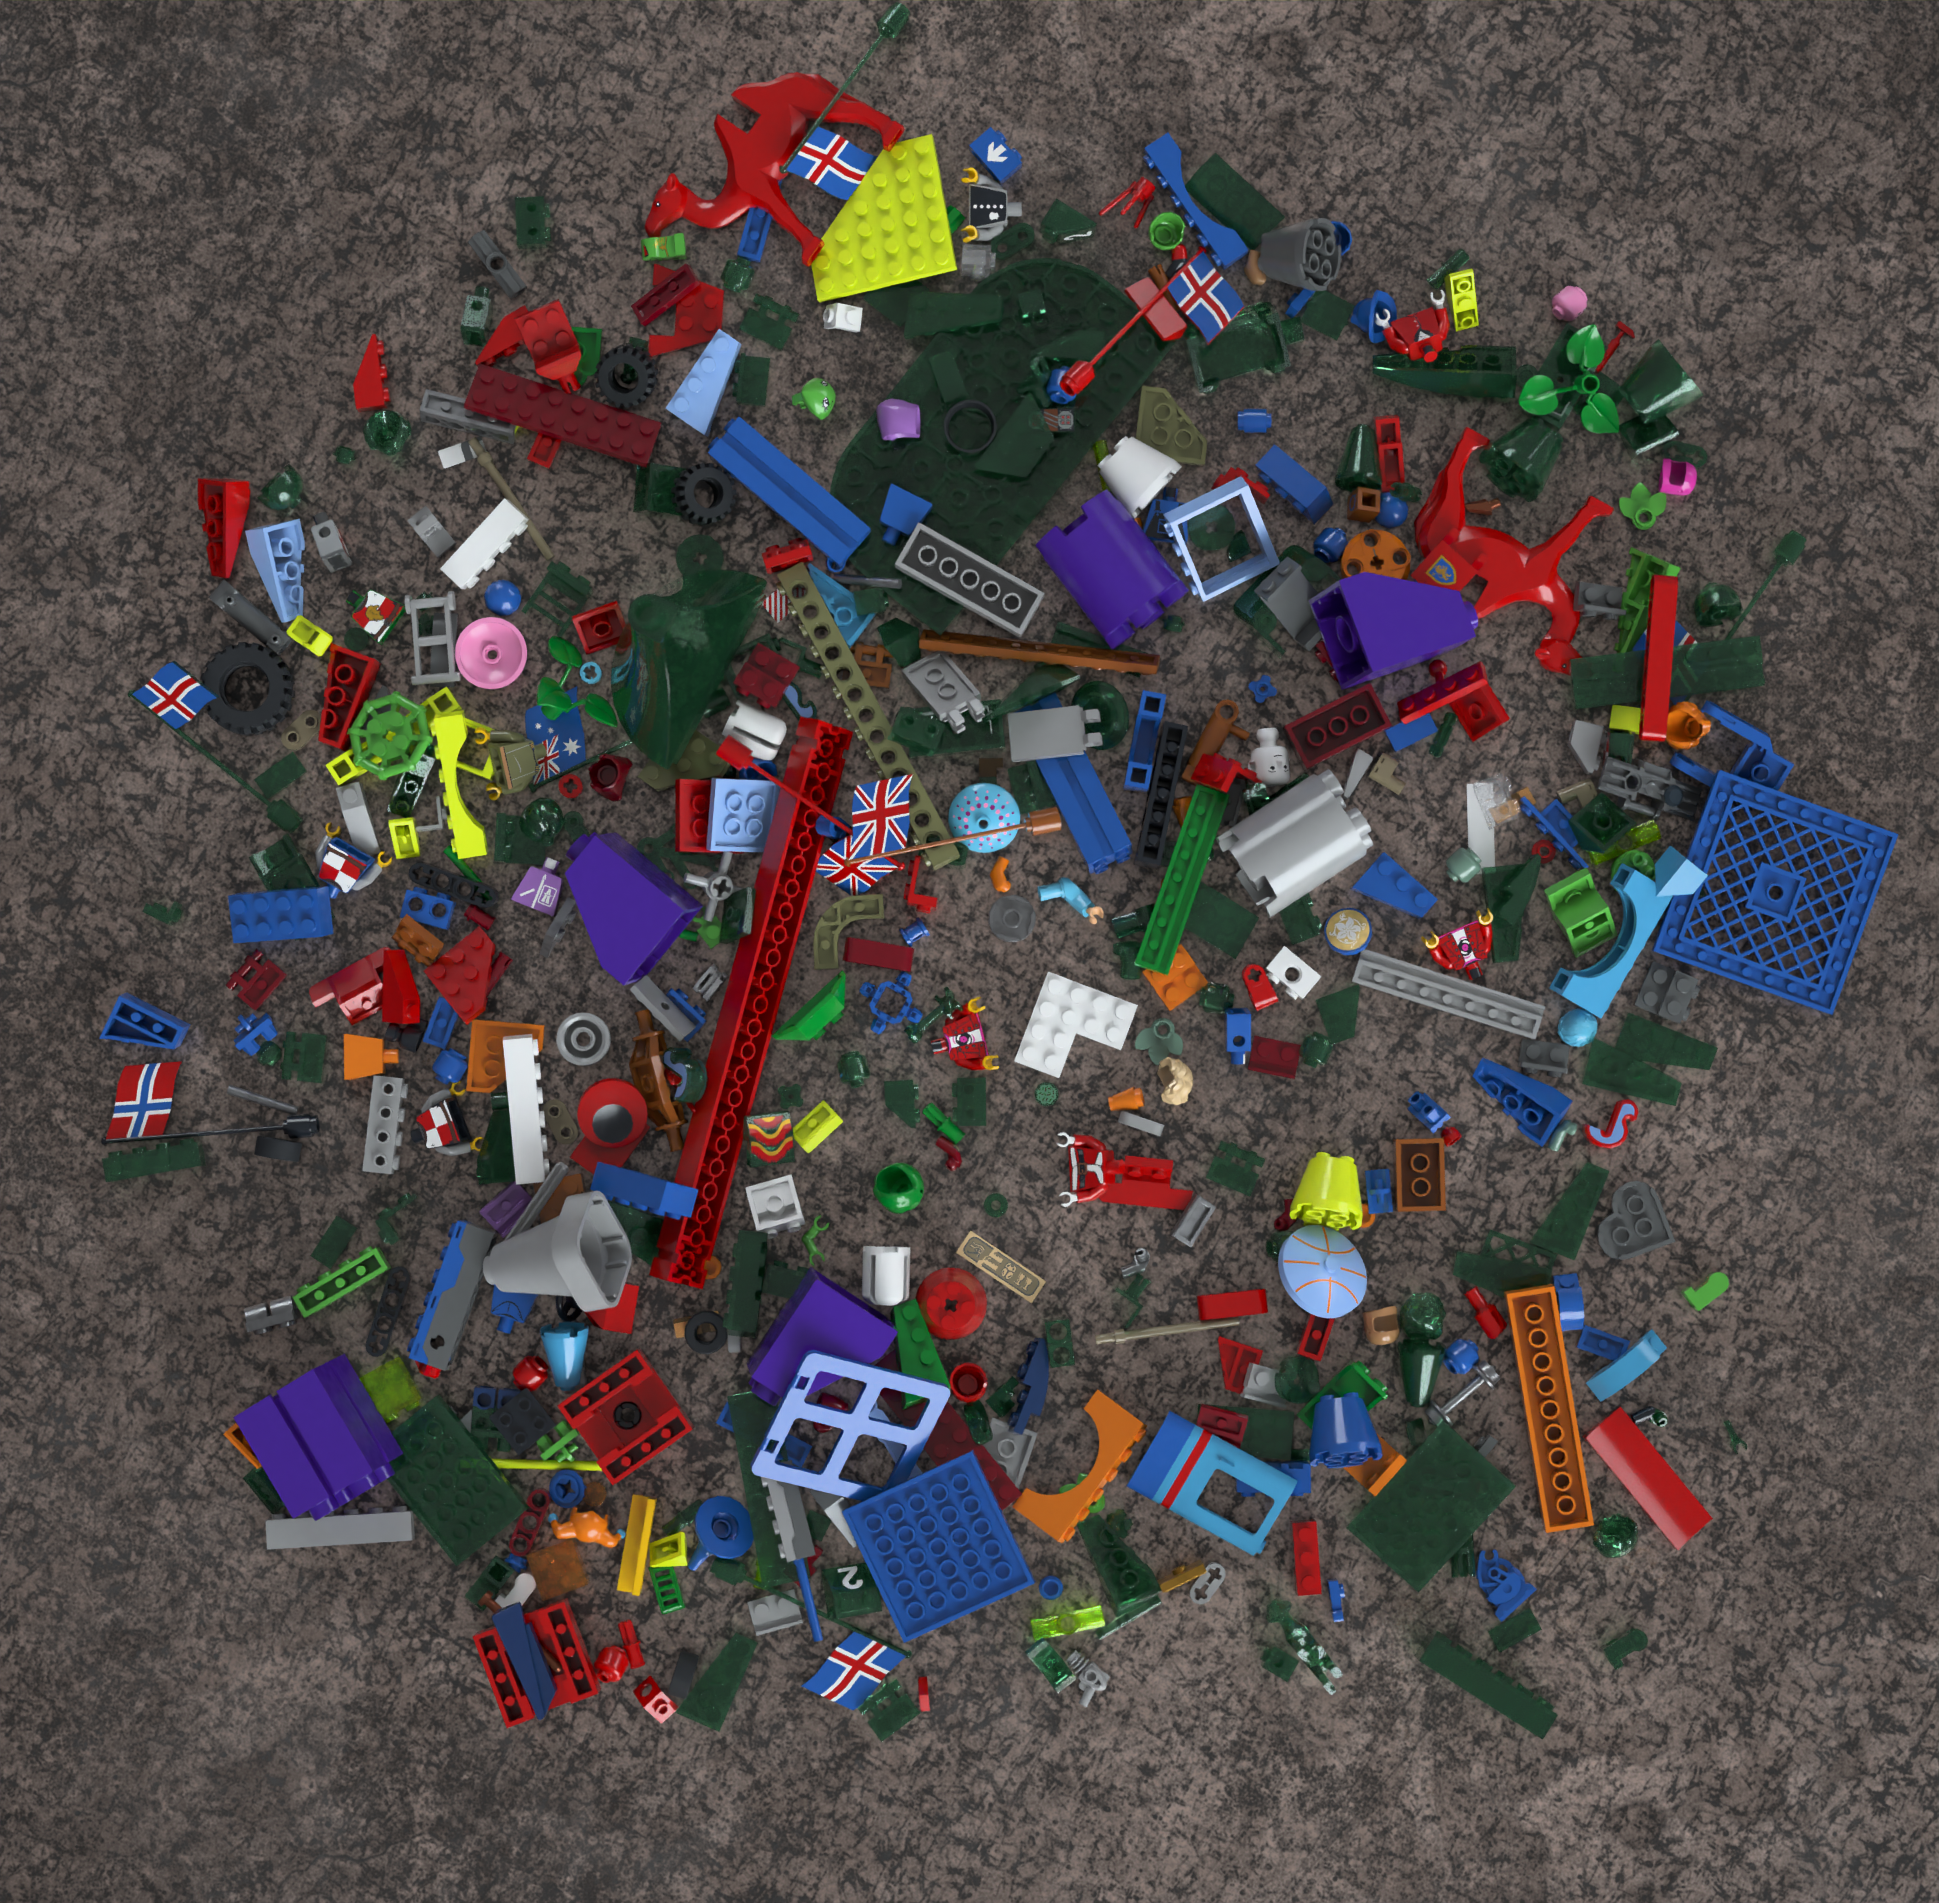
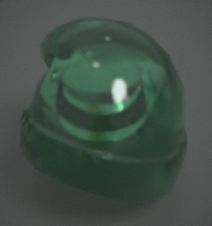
(542, 820)

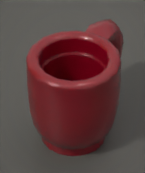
(831, 1401)

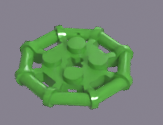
(378, 729)

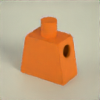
(366, 1056)

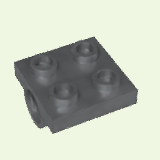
(260, 1319)

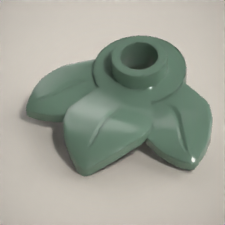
(1157, 1044)

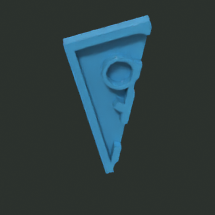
(840, 605)

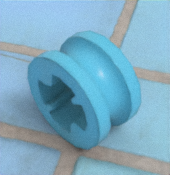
(598, 671)

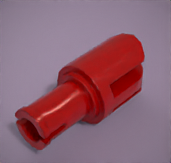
(1486, 1314)

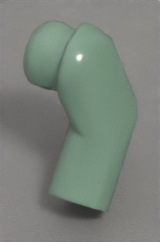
(1560, 1132)

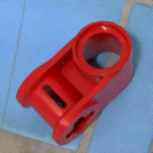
(1261, 990)

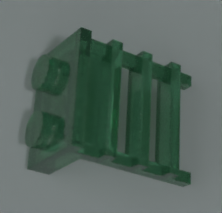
(572, 587)

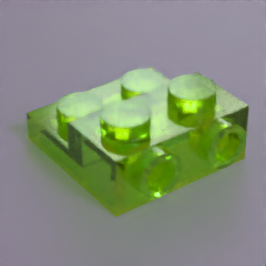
(392, 1389)

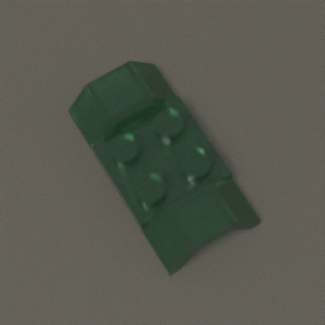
(283, 867)

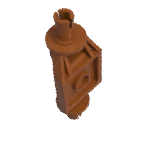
(649, 1078)

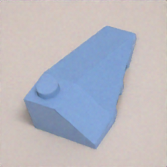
(277, 557)

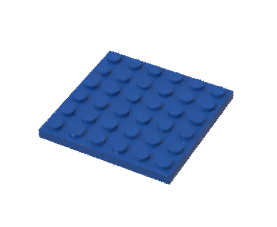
(938, 1546)

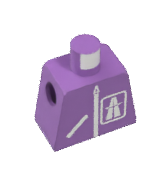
(541, 888)

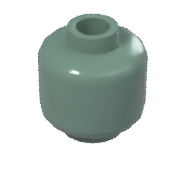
(1463, 865)

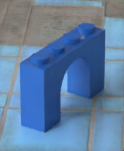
(1144, 741)

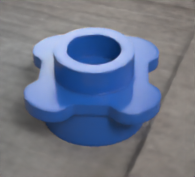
(1260, 695)

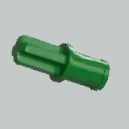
(943, 1123)

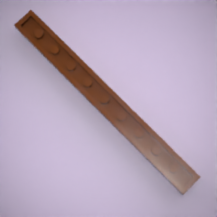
(1040, 651)

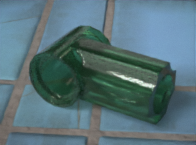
(1133, 922)

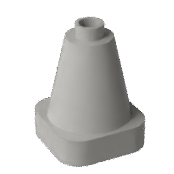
(571, 1255)

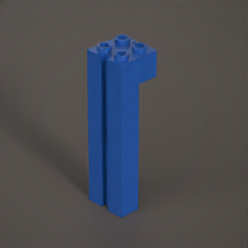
(788, 491)
(1083, 804)

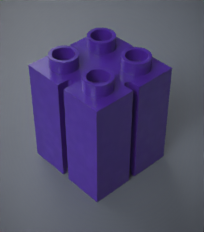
(320, 1439)

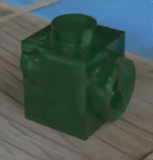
(1278, 1662)

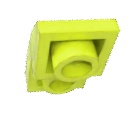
(1625, 718)

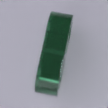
(1685, 449)
(978, 1422)

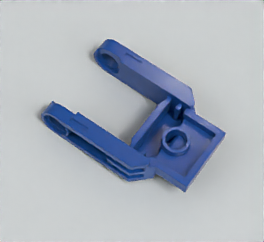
(1756, 761)

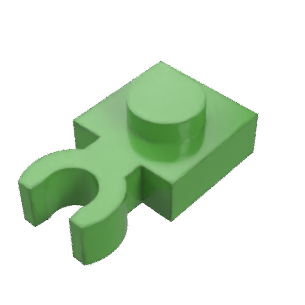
(709, 930)

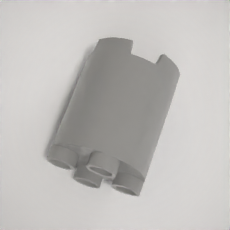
(1296, 842)

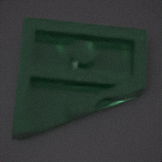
(1339, 1013)

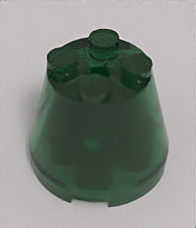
(1658, 385)
(1522, 458)

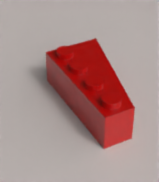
(347, 689)

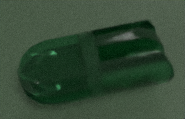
(1464, 1560)

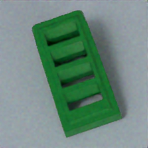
(658, 1590)

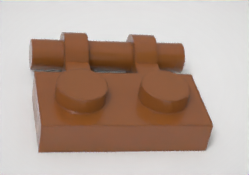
(876, 673)
(417, 941)

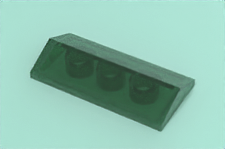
(1233, 201)

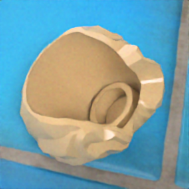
(1176, 1080)

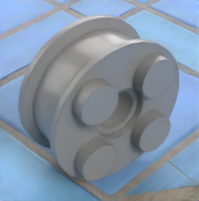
(599, 1039)

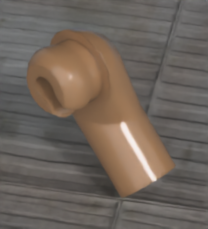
(1251, 269)

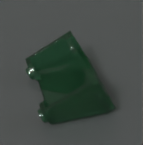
(1244, 345)

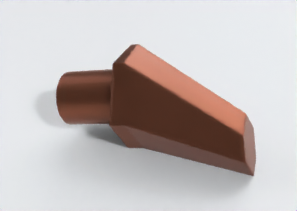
(1483, 506)

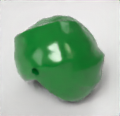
(898, 1187)

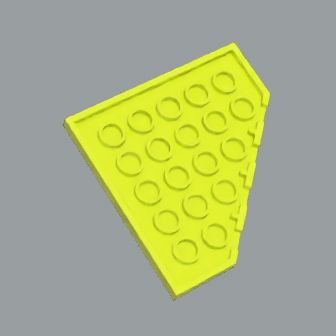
(889, 227)

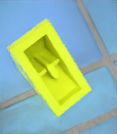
(405, 837)
(669, 1551)

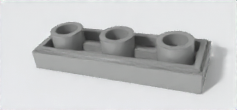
(662, 1008)

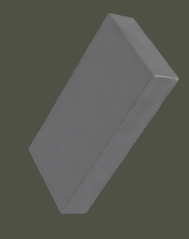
(1192, 1220)

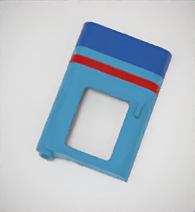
(1182, 1464)

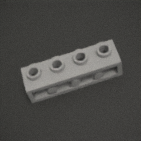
(384, 1125)

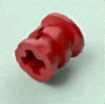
(566, 780)

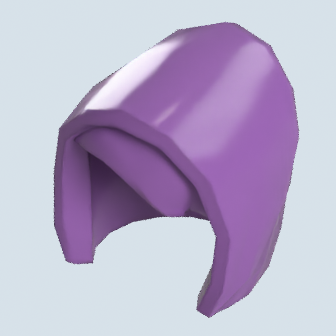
(898, 419)

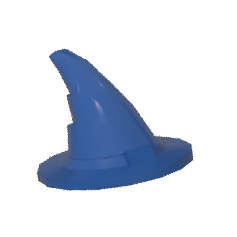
(722, 1530)

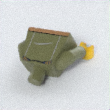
(512, 760)

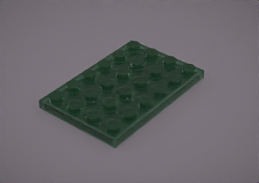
(451, 1481)
(1431, 1506)

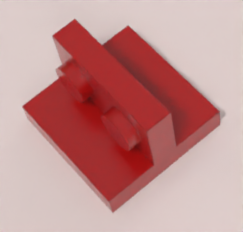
(1479, 712)

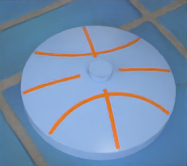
(1322, 1271)

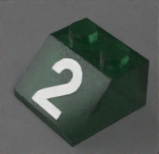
(1066, 225)
(850, 1591)

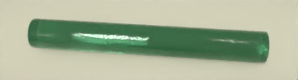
(1128, 1617)

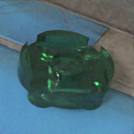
(1212, 541)
(696, 544)
(1309, 1379)

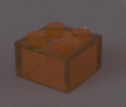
(558, 1568)

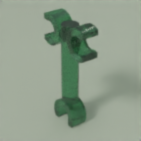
(946, 1006)

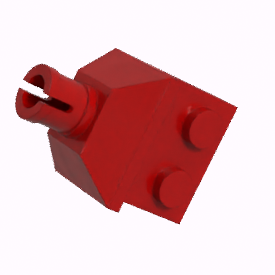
(551, 343)

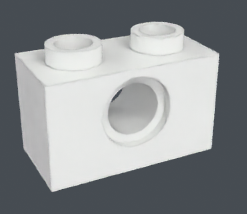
(1306, 975)

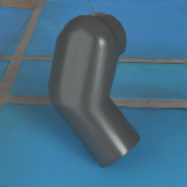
(1138, 1264)

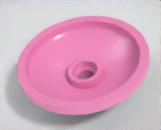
(478, 641)

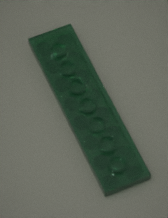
(750, 1422)

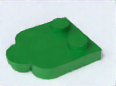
(590, 345)

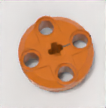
(1377, 558)

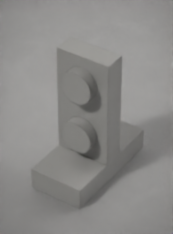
(431, 532)

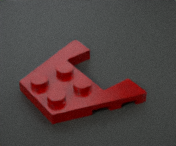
(696, 320)

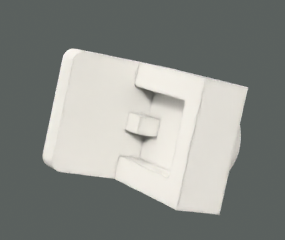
(842, 317)

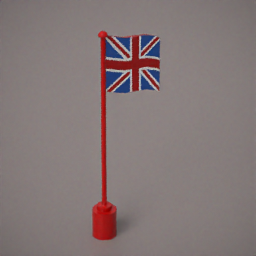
(831, 865)

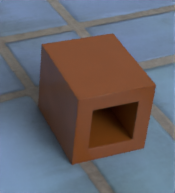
(1363, 504)

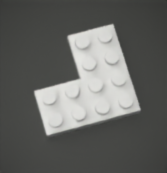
(1068, 1010)

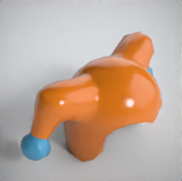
(587, 1528)

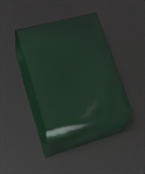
(1054, 1344)

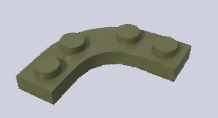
(835, 919)

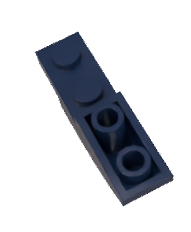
(1034, 1376)

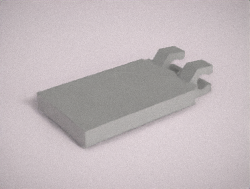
(944, 689)
(1051, 733)
(1010, 1450)

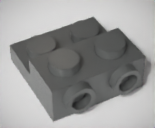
(1667, 993)

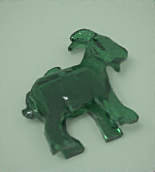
(1303, 1643)

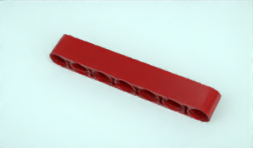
(1658, 658)

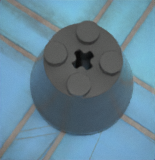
(1302, 254)

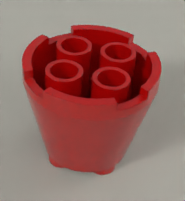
(957, 1286)

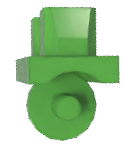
(548, 1447)

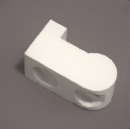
(523, 1588)

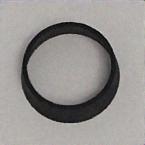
(974, 404)

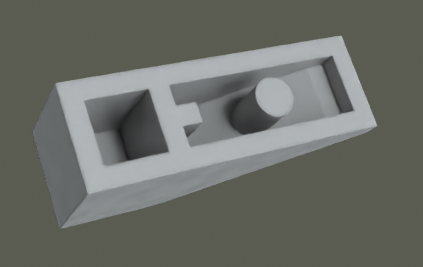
(358, 818)

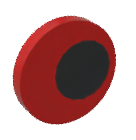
(612, 1113)

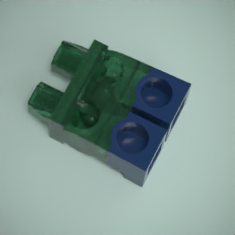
(483, 1407)

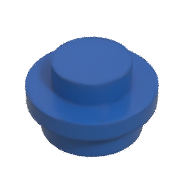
(516, 1562)
(1050, 1587)

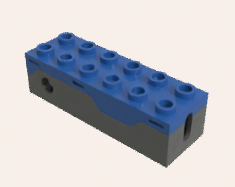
(451, 1297)

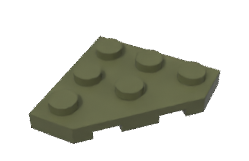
(1168, 428)
(696, 763)

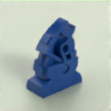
(1502, 1588)

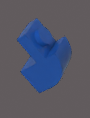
(1569, 1301)

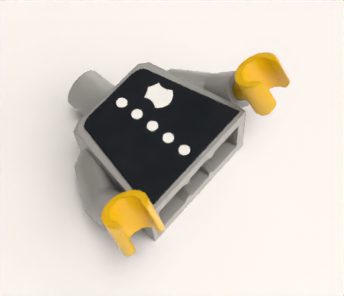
(987, 207)

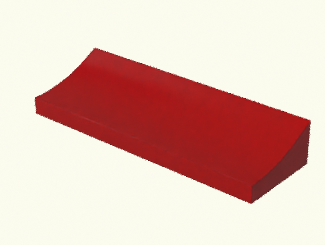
(1647, 1477)

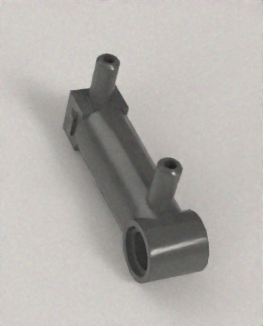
(250, 617)

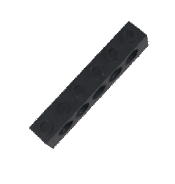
(1161, 795)

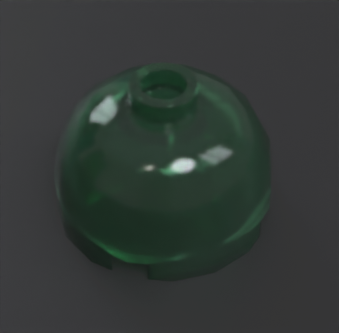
(283, 490)
(1715, 604)

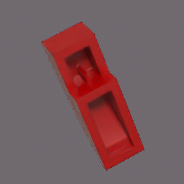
(1389, 450)

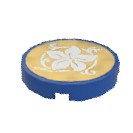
(1348, 931)

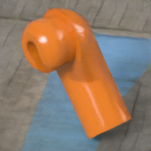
(998, 877)

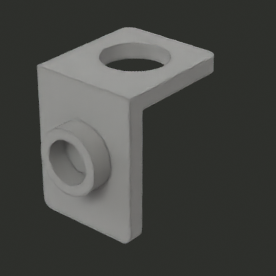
(442, 815)

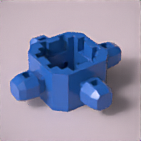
(903, 980)

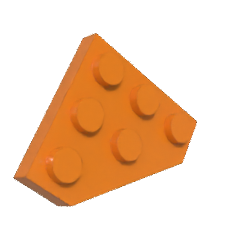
(486, 1052)

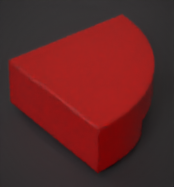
(923, 1694)

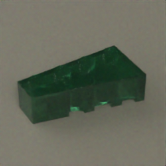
(747, 1284)

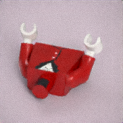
(1417, 333)

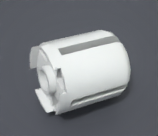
(756, 730)
(886, 1275)

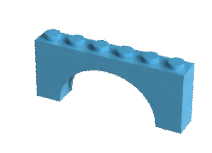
(1598, 984)

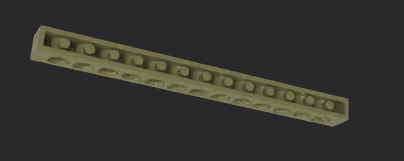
(799, 578)

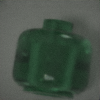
(269, 1053)

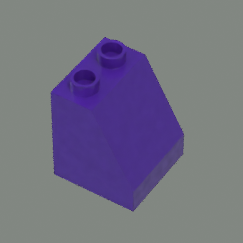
(1388, 624)
(626, 904)
(819, 1319)

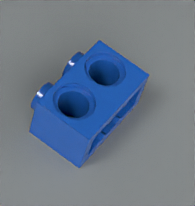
(426, 913)

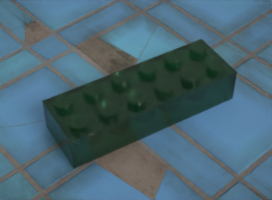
(1490, 1687)

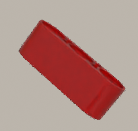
(1232, 1304)

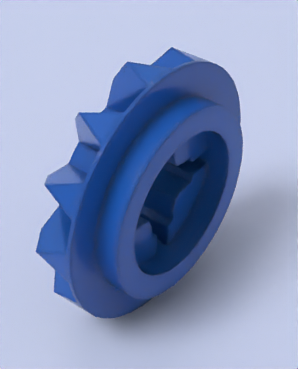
(558, 1492)

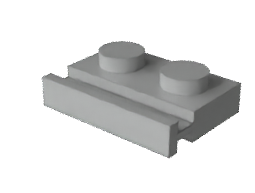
(1260, 1385)
(774, 1613)

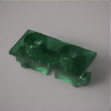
(1255, 796)

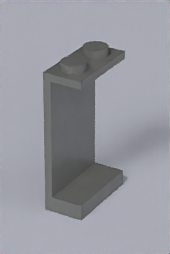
(1287, 596)

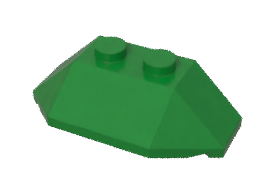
(816, 1013)

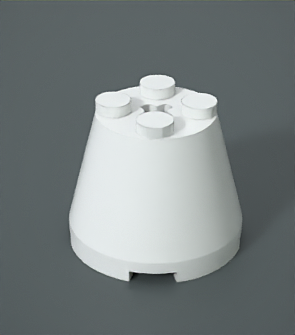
(1137, 473)

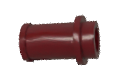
(479, 916)

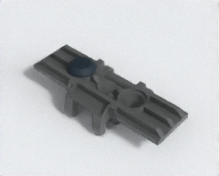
(1650, 780)

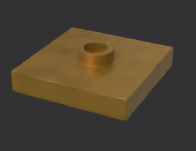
(1181, 1576)

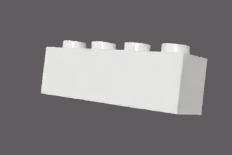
(484, 544)

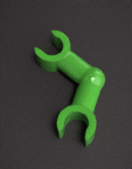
(807, 1240)

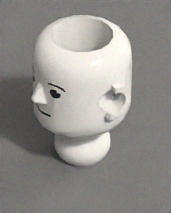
(1270, 760)

